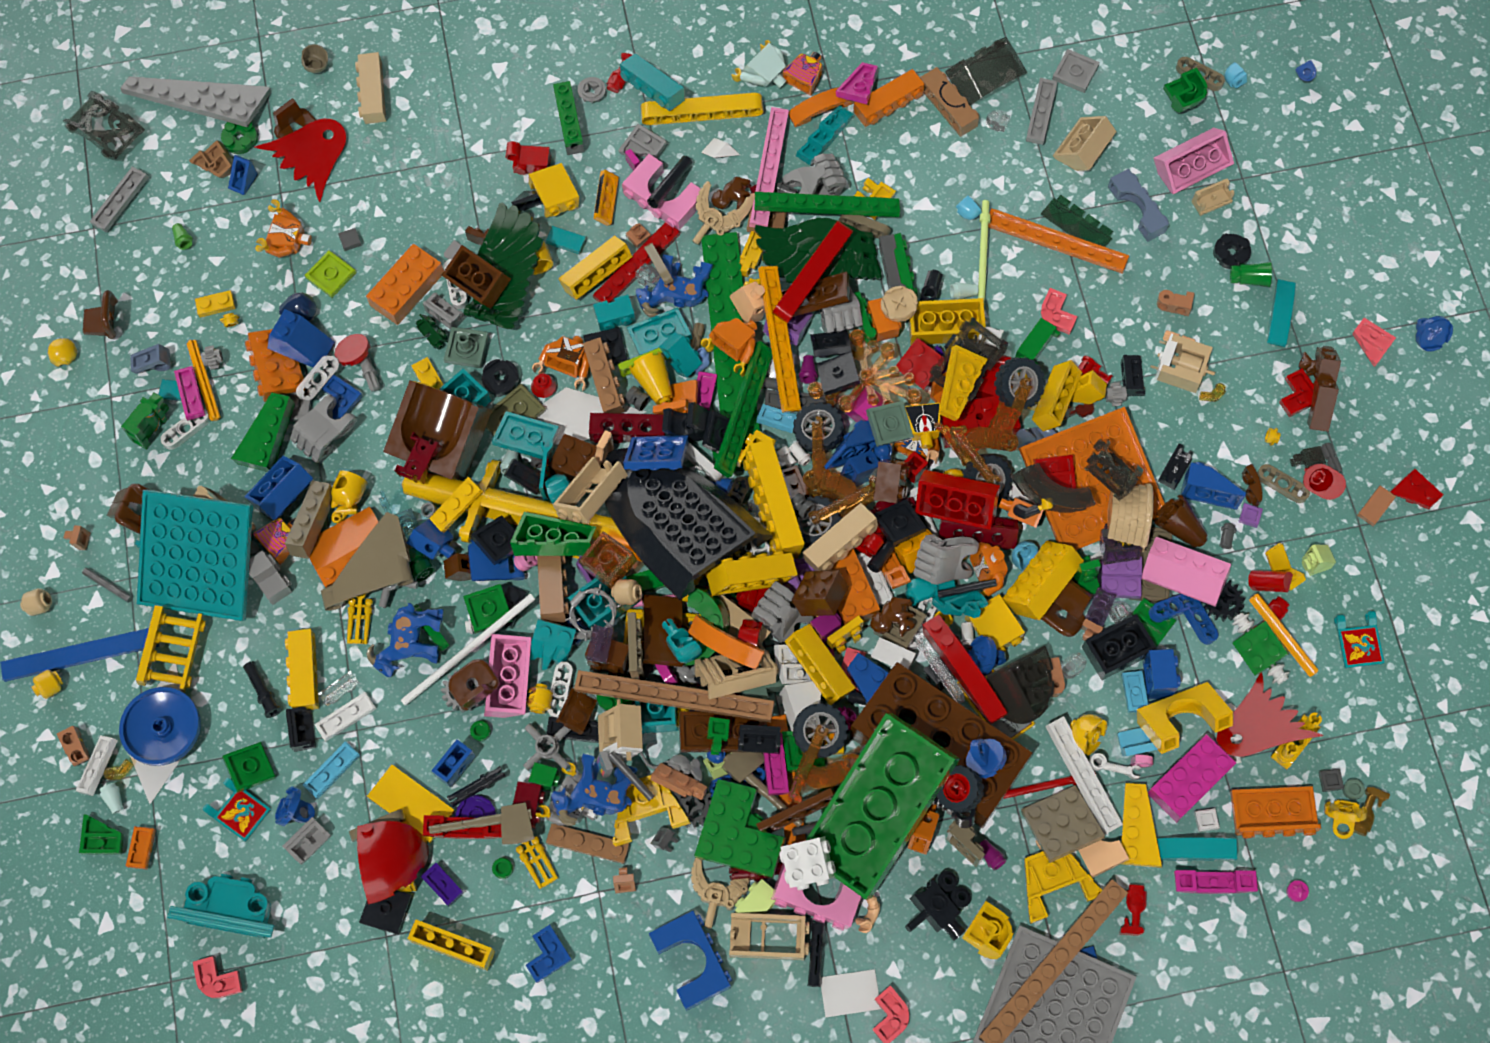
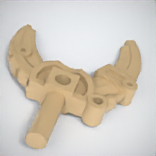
(713, 218)
(716, 893)

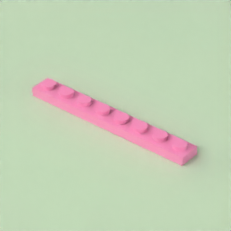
(770, 161)

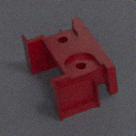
(418, 459)

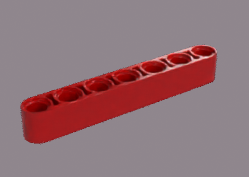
(812, 272)

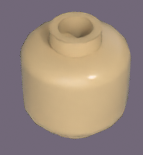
(626, 592)
(36, 602)

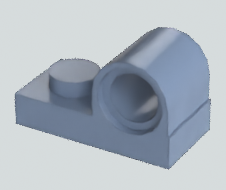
(154, 357)

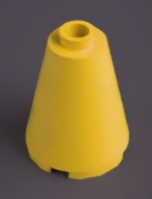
(653, 376)

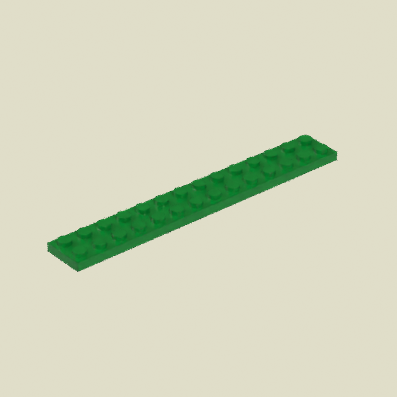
(724, 280)

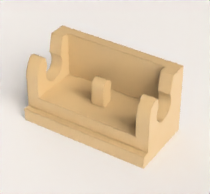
(1212, 197)

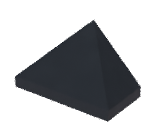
(527, 200)

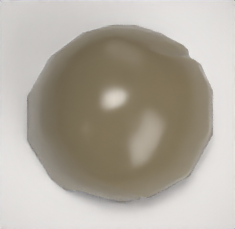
(314, 58)

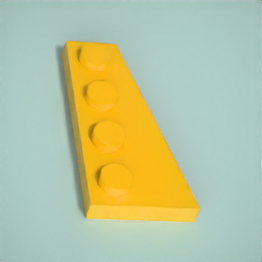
(961, 375)
(1138, 828)

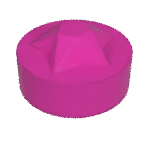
(1297, 891)

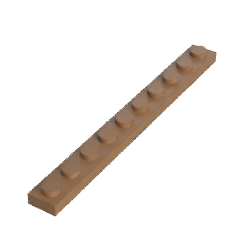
(673, 696)
(1054, 964)

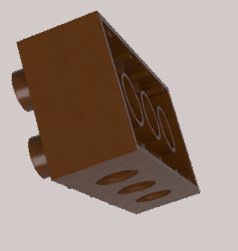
(943, 719)

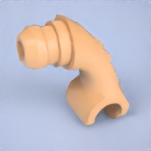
(873, 910)

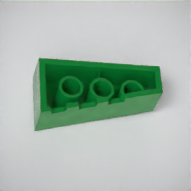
(266, 435)
(551, 537)

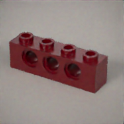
(619, 421)
(1006, 527)

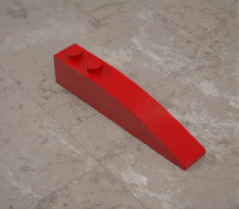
(963, 668)

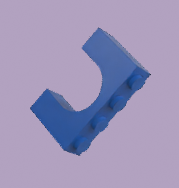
(689, 930)

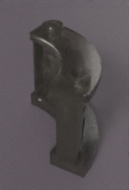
(89, 109)
(990, 352)
(1122, 475)
(1037, 485)

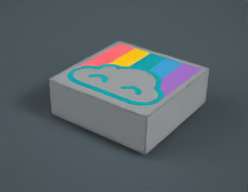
(605, 764)

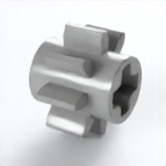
(212, 357)
(1116, 394)

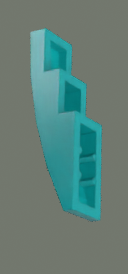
(825, 134)
(1281, 313)
(1197, 849)

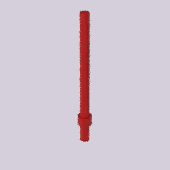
(1040, 786)

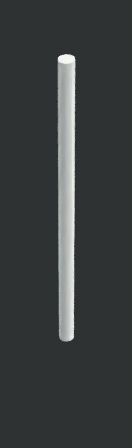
(468, 649)

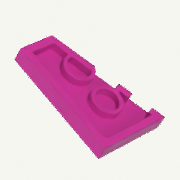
(859, 84)

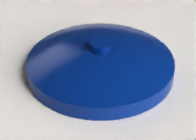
(159, 726)

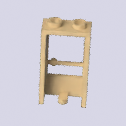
(590, 474)
(718, 685)
(741, 936)

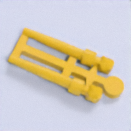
(351, 611)
(524, 858)

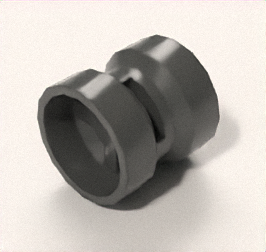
(637, 398)
(802, 506)

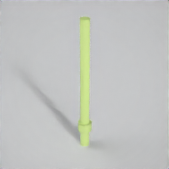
(984, 220)

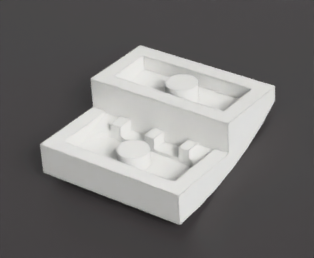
(789, 667)

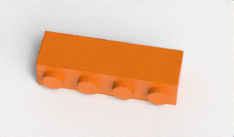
(889, 98)

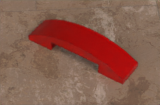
(486, 832)

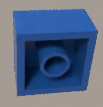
(1161, 674)

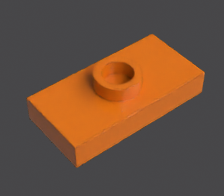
(140, 848)

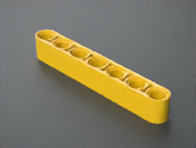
(704, 109)

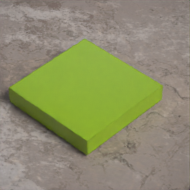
(330, 274)

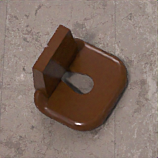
(290, 113)
(100, 319)
(120, 510)
(1074, 601)
(486, 680)

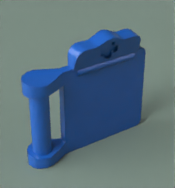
(483, 569)

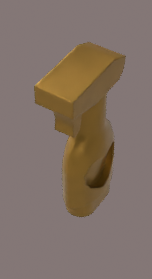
(1372, 793)

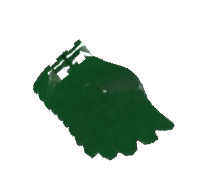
(794, 246)
(513, 250)

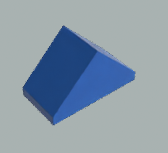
(242, 175)

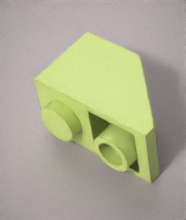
(1318, 559)
(758, 899)

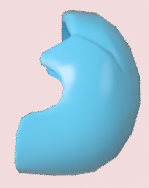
(1023, 554)

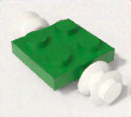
(1260, 648)

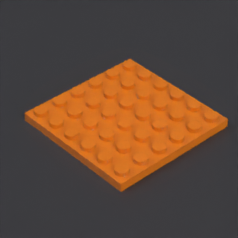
(1084, 527)

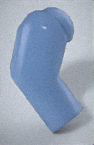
(705, 359)

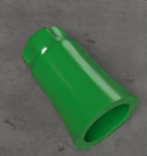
(1252, 274)

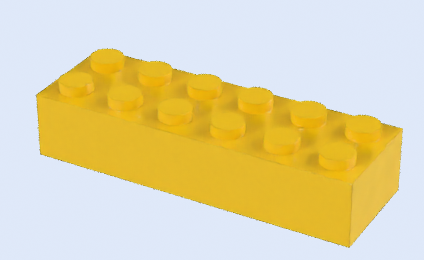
(773, 498)

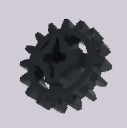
(1231, 597)

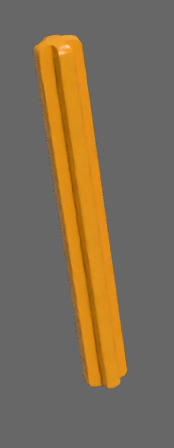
(203, 380)
(1283, 634)

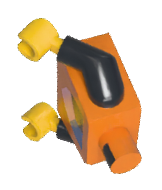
(1024, 511)

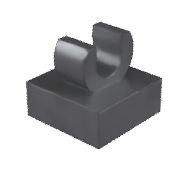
(662, 839)

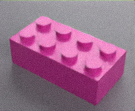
(1191, 778)

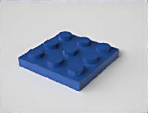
(656, 452)

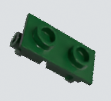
(428, 325)

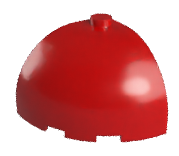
(389, 857)

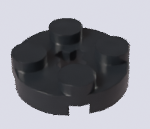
(1232, 241)
(504, 386)

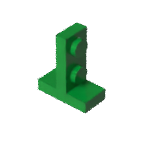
(1087, 575)

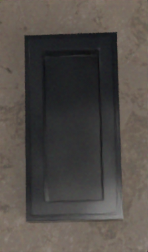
(523, 476)

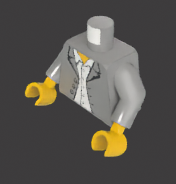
(569, 784)

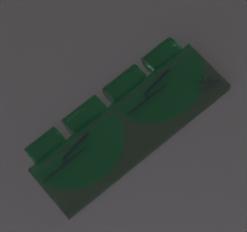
(1074, 224)

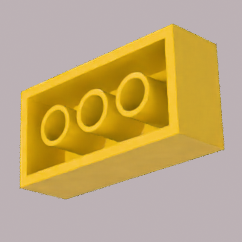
(940, 319)
(751, 573)
(1042, 580)

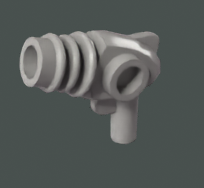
(685, 674)

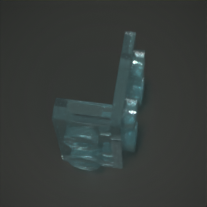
(407, 518)

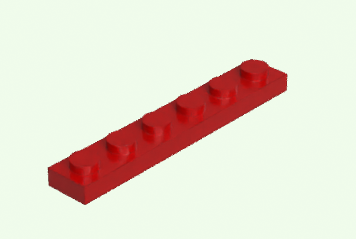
(626, 273)

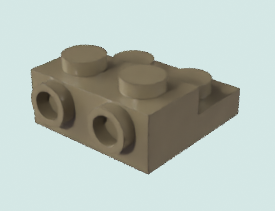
(905, 641)
(962, 840)

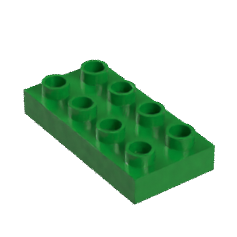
(882, 803)

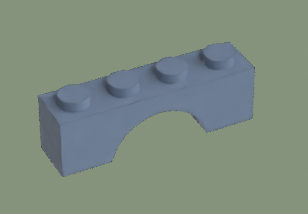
(1126, 187)

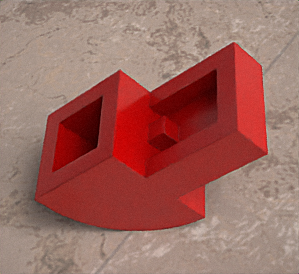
(750, 632)

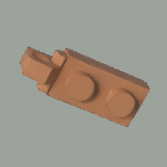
(678, 782)

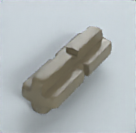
(697, 335)

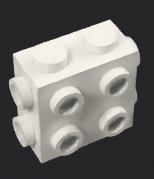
(807, 863)

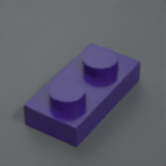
(442, 884)

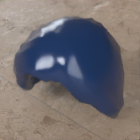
(300, 304)

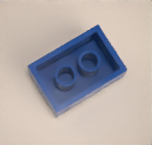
(279, 487)

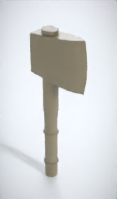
(741, 767)
(513, 819)

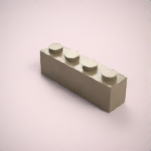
(309, 520)

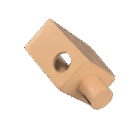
(749, 302)

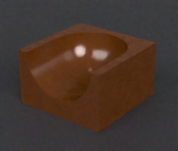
(444, 419)

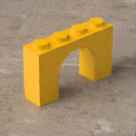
(1197, 700)

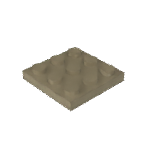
(635, 636)
(1062, 824)

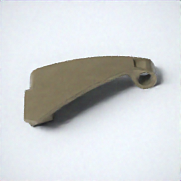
(376, 564)

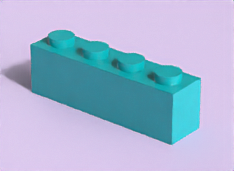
(652, 82)

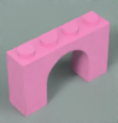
(673, 212)
(839, 912)

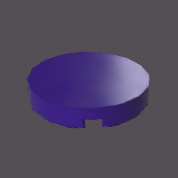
(475, 807)

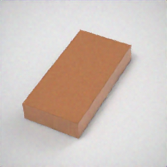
(1376, 506)

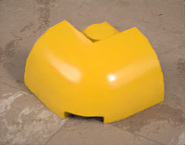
(989, 932)

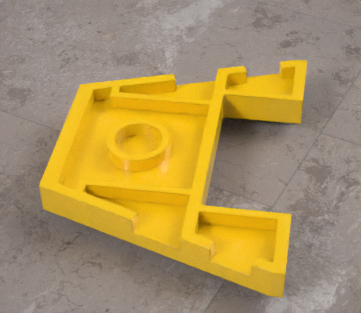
(643, 808)
(1049, 877)

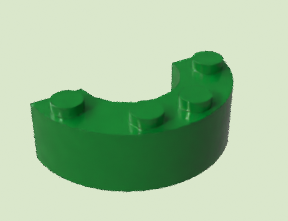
(712, 609)

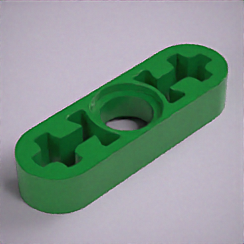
(436, 637)

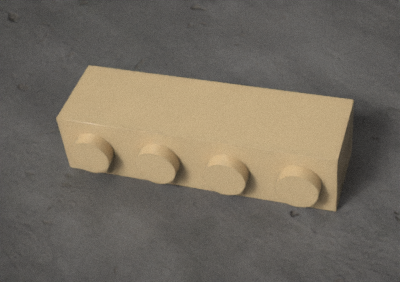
(371, 88)
(841, 539)

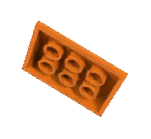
(340, 543)

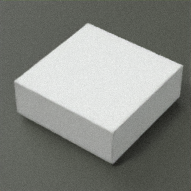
(1206, 820)

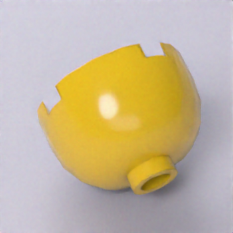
(1087, 731)

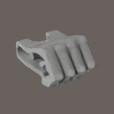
(822, 179)
(842, 316)
(319, 429)
(942, 559)
(779, 612)

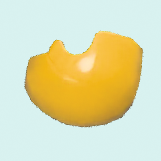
(62, 351)

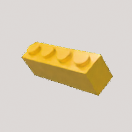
(595, 267)
(1056, 395)
(819, 664)
(302, 669)
(451, 945)

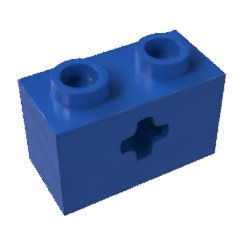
(453, 763)

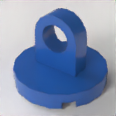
(1433, 332)
(986, 654)
(986, 757)
(290, 807)

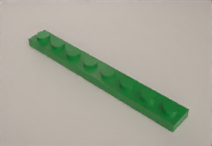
(826, 204)
(743, 410)

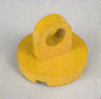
(1345, 813)

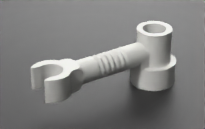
(785, 457)
(1102, 763)

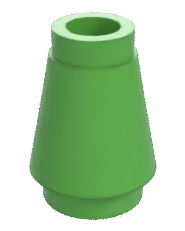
(181, 237)

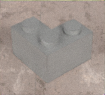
(266, 574)

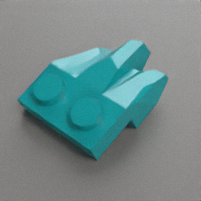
(965, 603)
(551, 642)

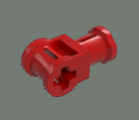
(1089, 364)

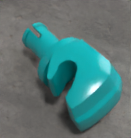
(556, 485)
(921, 590)
(680, 643)

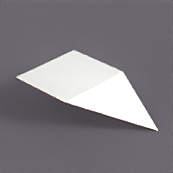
(719, 148)

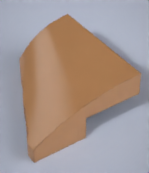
(214, 160)

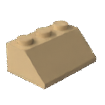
(1085, 142)

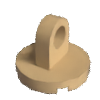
(899, 303)

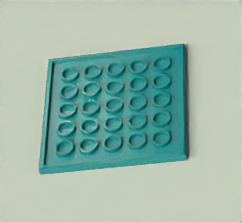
(194, 554)

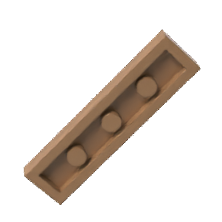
(586, 843)

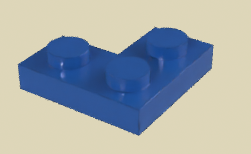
(344, 394)
(553, 955)

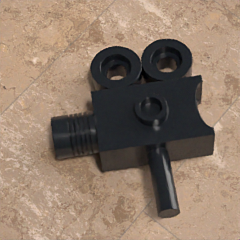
(938, 908)

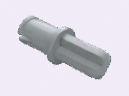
(369, 374)

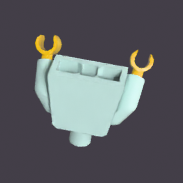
(763, 67)

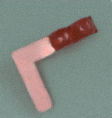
(1081, 410)

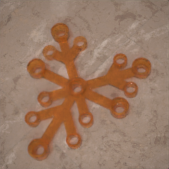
(871, 377)

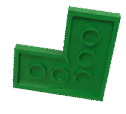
(728, 839)

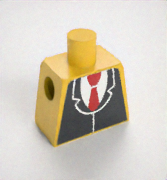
(922, 422)

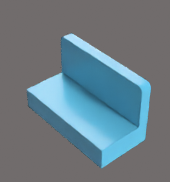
(1134, 742)

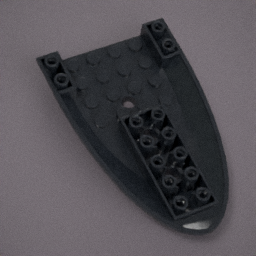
(651, 516)

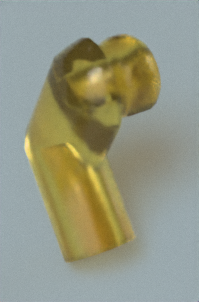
(1214, 395)
(117, 773)

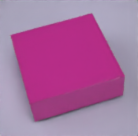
(631, 159)

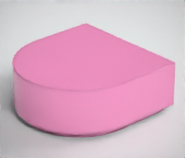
(1142, 761)

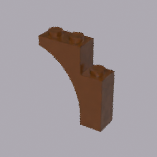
(1325, 388)

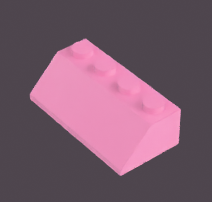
(1194, 160)
(1186, 571)
(510, 663)

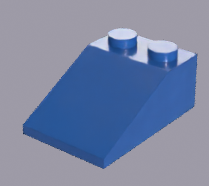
(299, 339)
(854, 443)
(1210, 487)

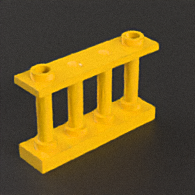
(155, 636)

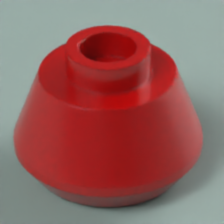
(543, 386)

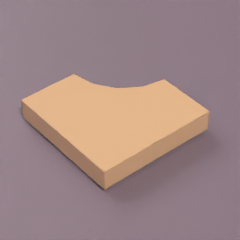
(604, 446)
(1103, 856)

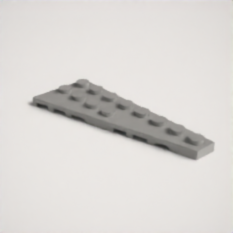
(216, 100)

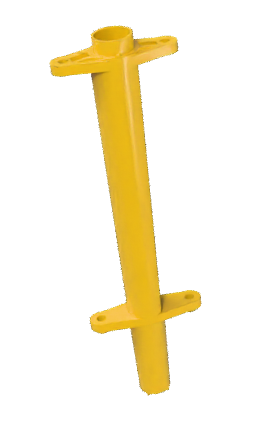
(496, 502)

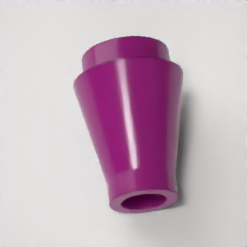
(808, 370)
(993, 857)

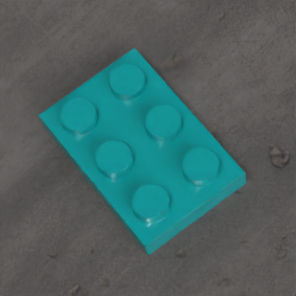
(654, 331)
(524, 434)

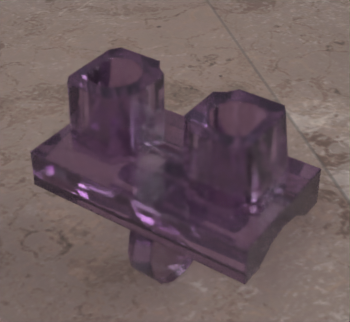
(1100, 606)
(600, 644)

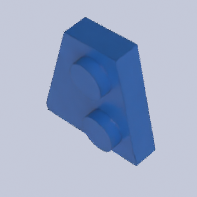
(866, 675)

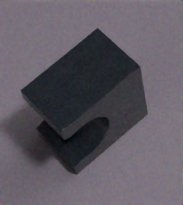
(688, 423)

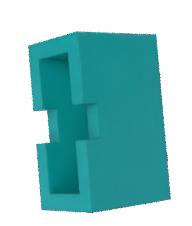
(614, 313)
(683, 356)

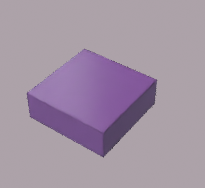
(1250, 515)

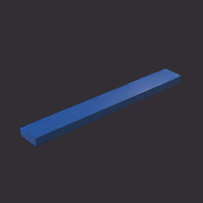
(74, 655)

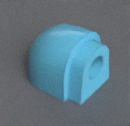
(1235, 76)
(968, 209)

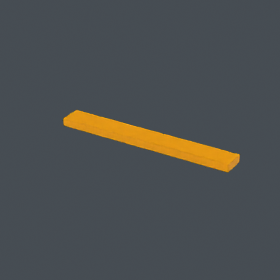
(779, 341)

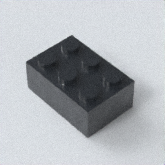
(1118, 647)

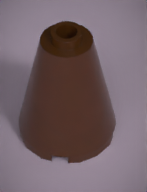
(1181, 522)

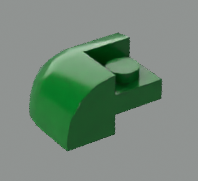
(1186, 91)

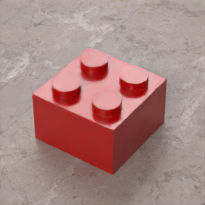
(919, 361)

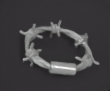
(578, 598)

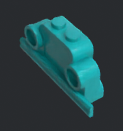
(226, 907)

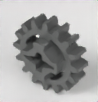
(699, 809)

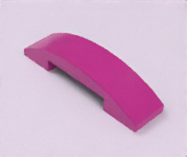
(1215, 882)

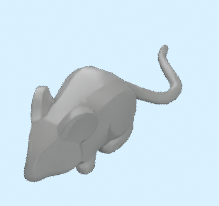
(681, 764)

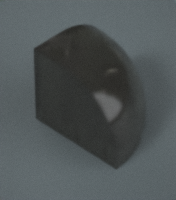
(1024, 686)

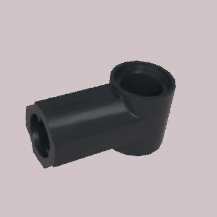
(931, 285)

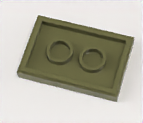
(519, 402)

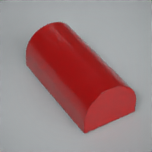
(1270, 580)

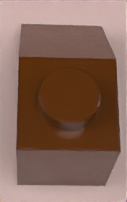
(457, 567)

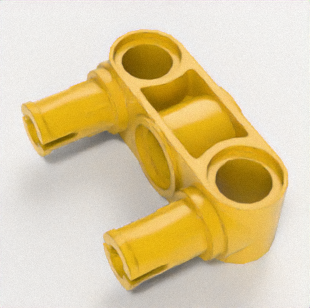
(1288, 752)

